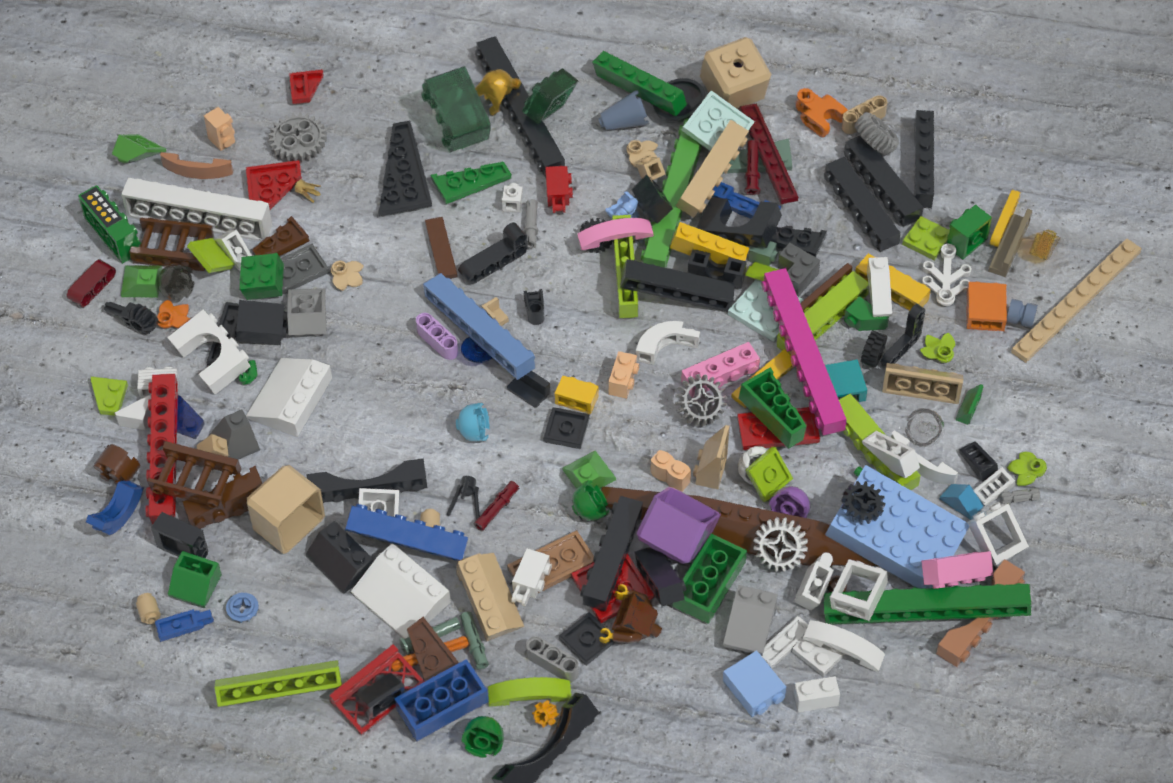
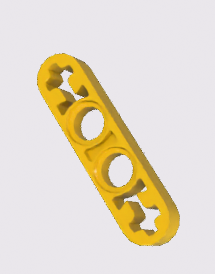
(1005, 217)

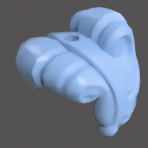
(625, 206)

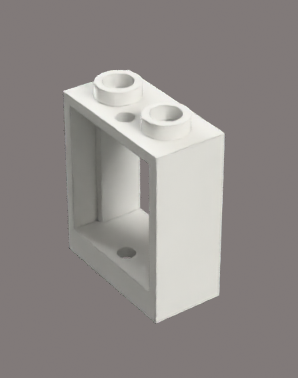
(983, 540)
(853, 605)

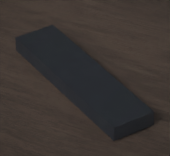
(229, 322)

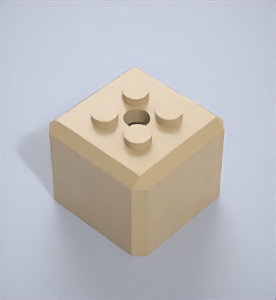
(734, 84)
(285, 508)

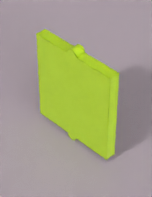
(757, 270)

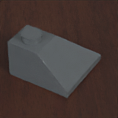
(238, 433)

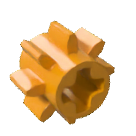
(545, 713)

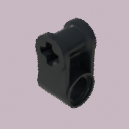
(535, 306)

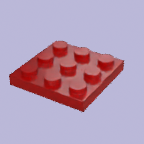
(628, 576)

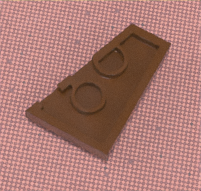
(429, 649)

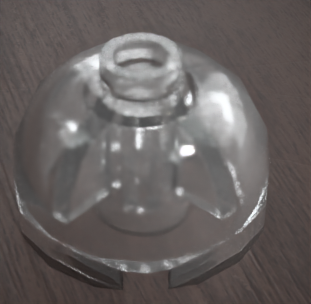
(925, 428)

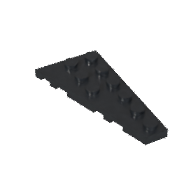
(404, 176)

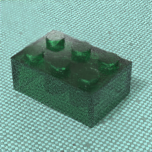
(549, 95)

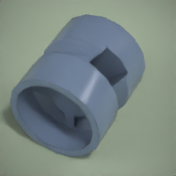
(1021, 313)

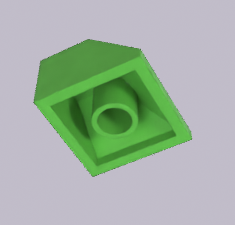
(135, 147)
(141, 281)
(589, 468)

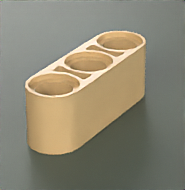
(875, 106)

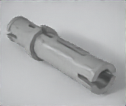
(531, 222)

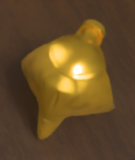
(495, 86)

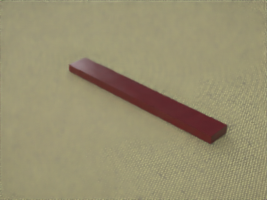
(770, 156)

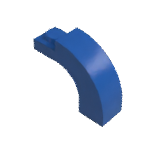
(118, 510)

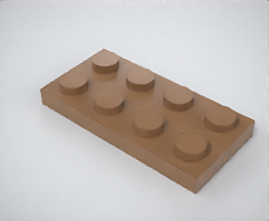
(566, 557)

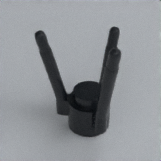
(466, 488)

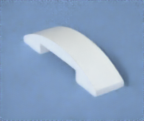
(941, 474)
(846, 642)

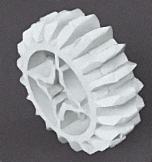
(789, 545)

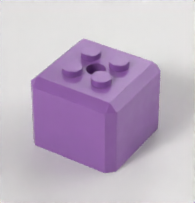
(677, 525)

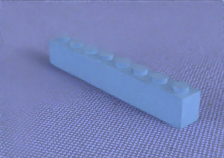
(479, 326)

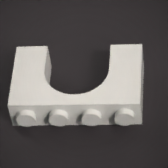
(203, 329)

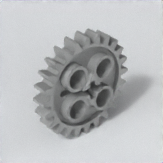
(297, 137)

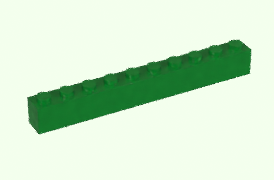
(939, 604)

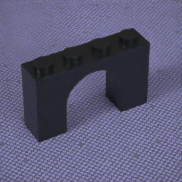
(753, 233)

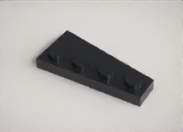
(803, 239)

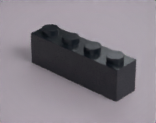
(660, 576)

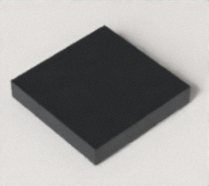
(566, 428)
(583, 638)

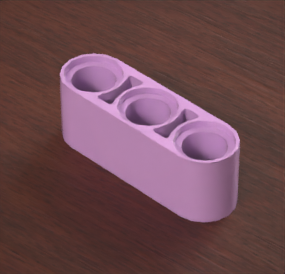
(437, 336)

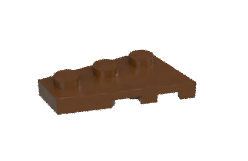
(284, 240)

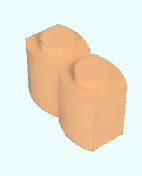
(669, 470)

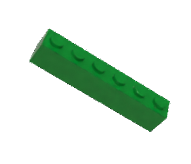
(632, 78)

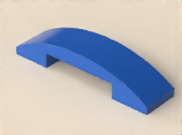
(739, 204)

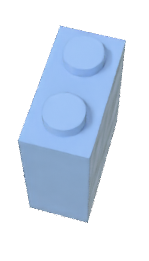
(754, 684)

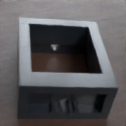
(178, 536)

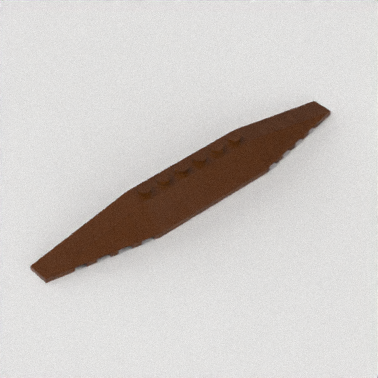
(740, 523)

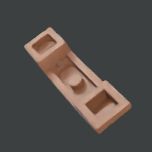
(196, 170)

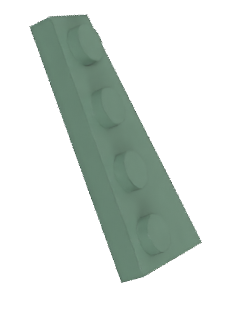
(740, 162)

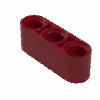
(91, 283)

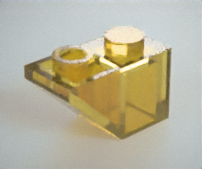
(1044, 244)

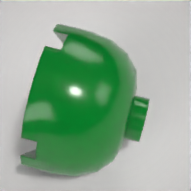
(589, 502)
(483, 736)

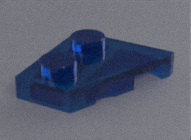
(188, 421)

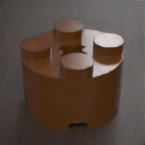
(116, 465)

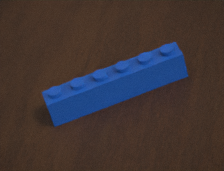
(406, 533)

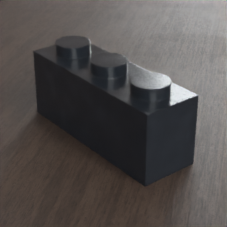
(651, 199)

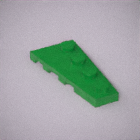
(461, 184)

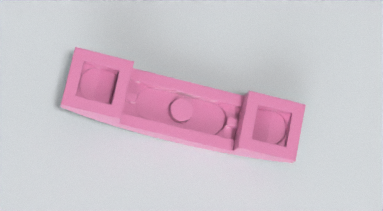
(613, 230)

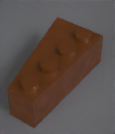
(234, 497)

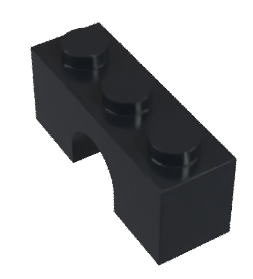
(702, 265)

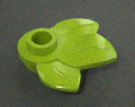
(937, 347)
(1025, 468)

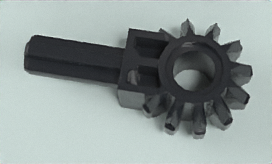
(134, 316)

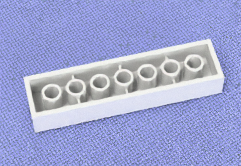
(188, 205)

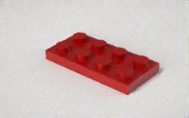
(755, 433)

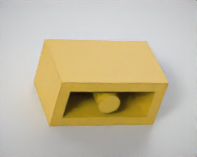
(576, 394)

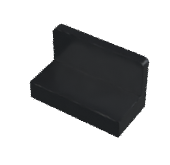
(530, 388)

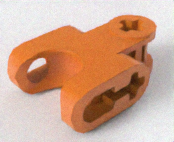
(817, 110)

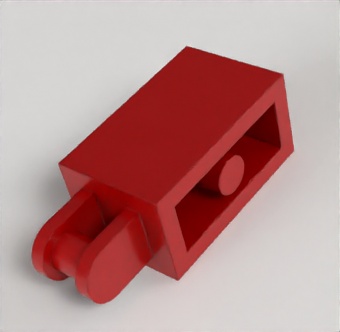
(558, 187)

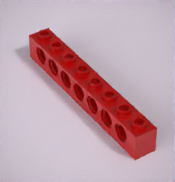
(161, 385)

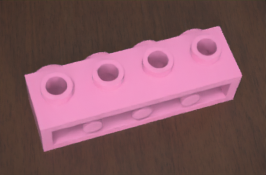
(725, 366)
(957, 568)

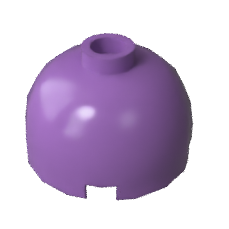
(790, 501)

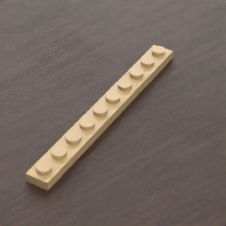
(1076, 300)

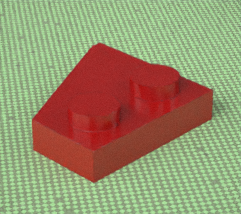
(304, 85)

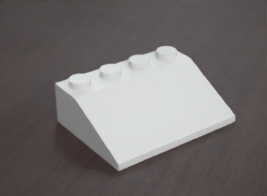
(291, 394)
(400, 591)

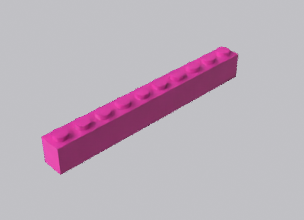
(804, 352)

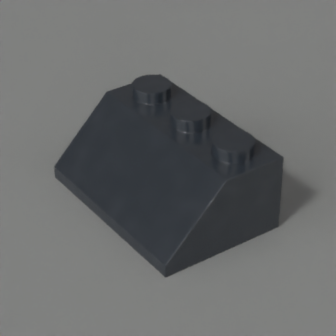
(339, 557)

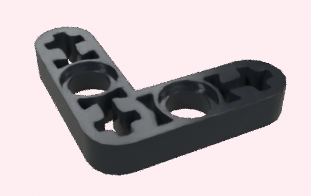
(912, 333)

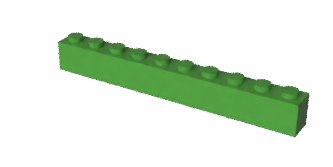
(679, 177)

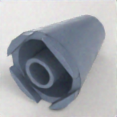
(624, 113)

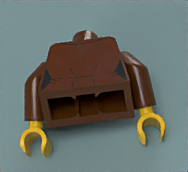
(634, 618)

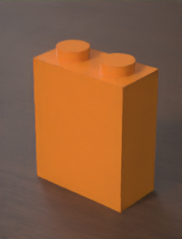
(986, 306)

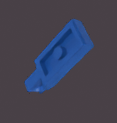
(182, 623)

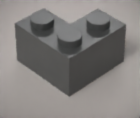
(800, 267)

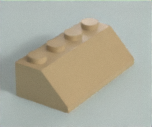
(922, 383)
(489, 595)

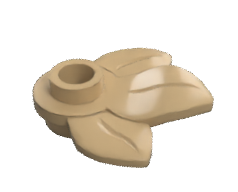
(639, 150)
(348, 276)

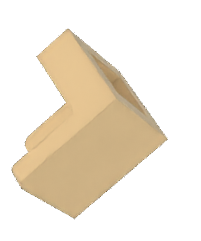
(494, 311)

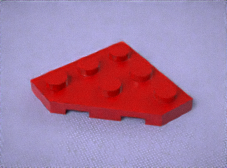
(272, 181)

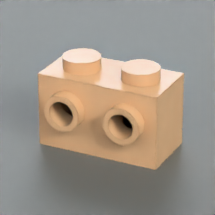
(219, 128)
(622, 374)

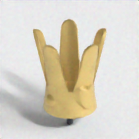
(303, 187)

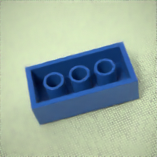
(441, 700)

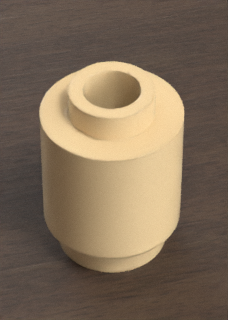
(431, 517)
(147, 608)

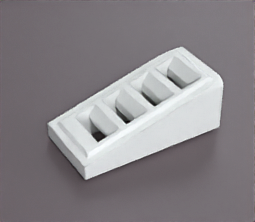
(1001, 473)

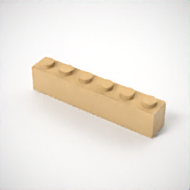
(712, 168)

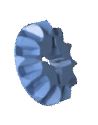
(236, 602)

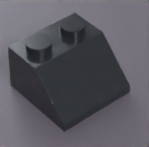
(379, 695)

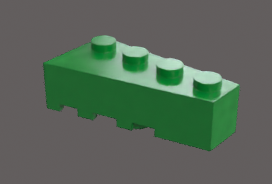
(773, 407)

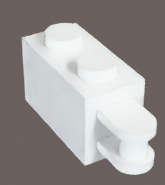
(530, 576)
(815, 582)

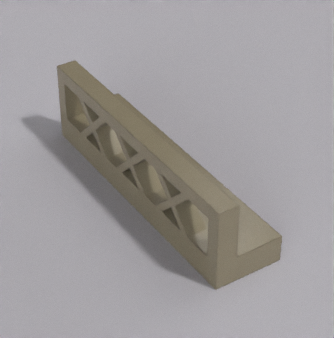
(1010, 244)

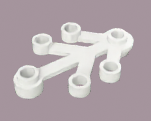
(946, 278)

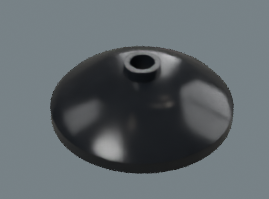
(694, 96)

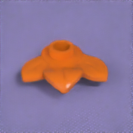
(175, 315)

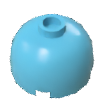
(473, 422)

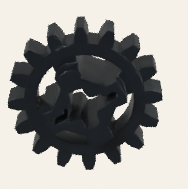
(862, 502)

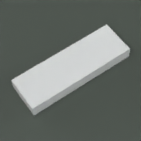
(784, 641)

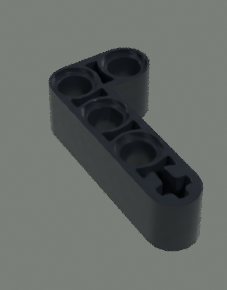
(496, 256)

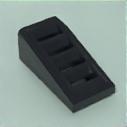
(982, 471)

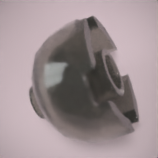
(175, 282)

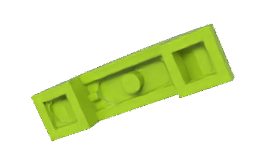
(529, 689)

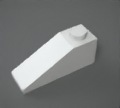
(879, 286)
(894, 454)

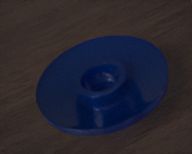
(473, 352)

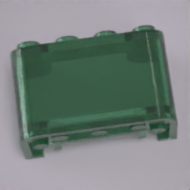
(457, 108)

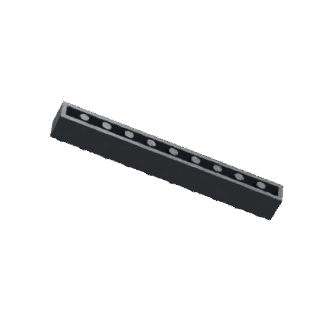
(534, 135)

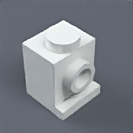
(512, 194)

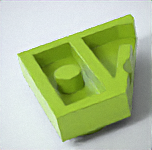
(109, 394)

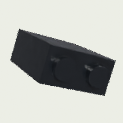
(261, 322)

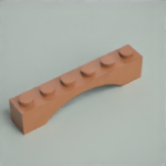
(959, 641)

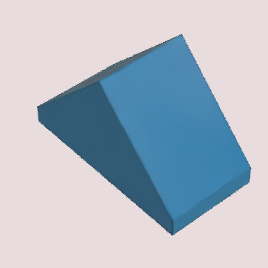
(962, 499)

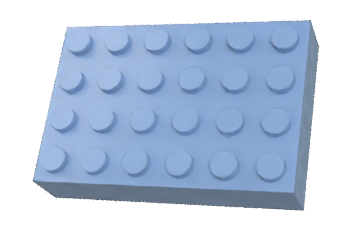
(904, 533)

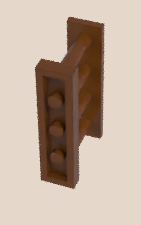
(163, 257)
(193, 457)

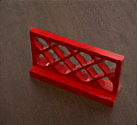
(365, 676)

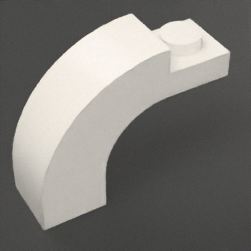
(662, 335)

